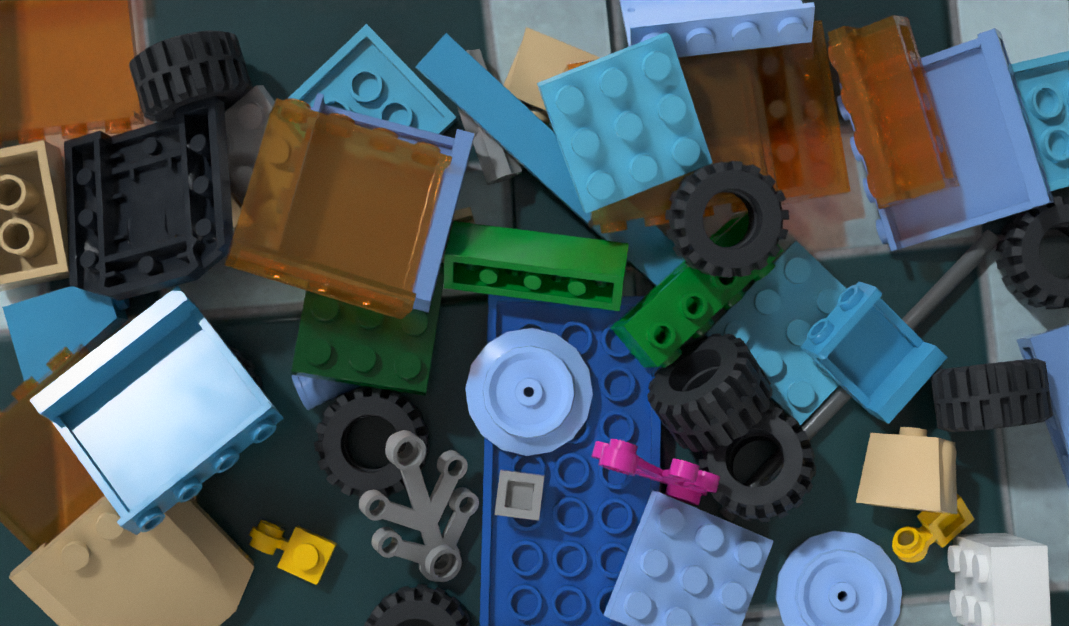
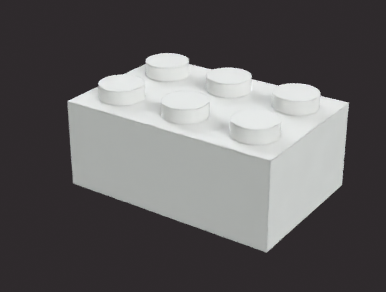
(999, 580)

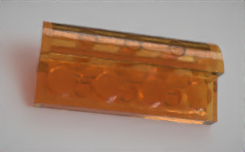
(892, 111)
(799, 119)

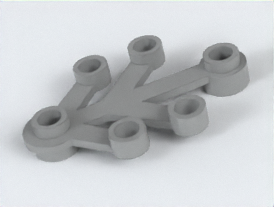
(425, 510)

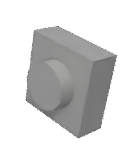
(519, 494)

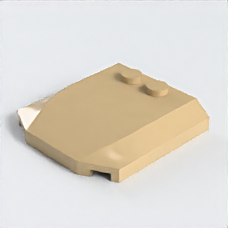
(108, 576)

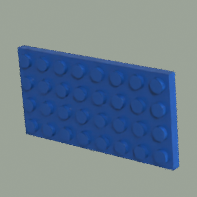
(570, 558)

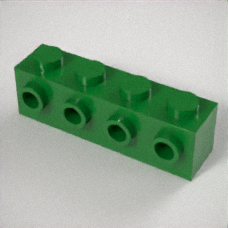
(535, 265)
(684, 304)

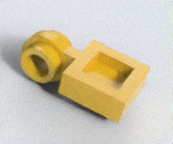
(912, 543)
(304, 554)

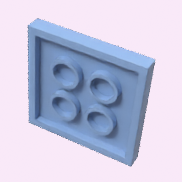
(687, 569)

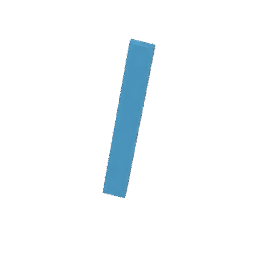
(534, 147)

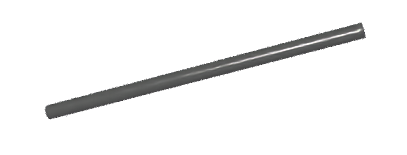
(913, 319)

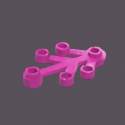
(683, 478)

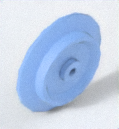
(559, 386)
(833, 564)

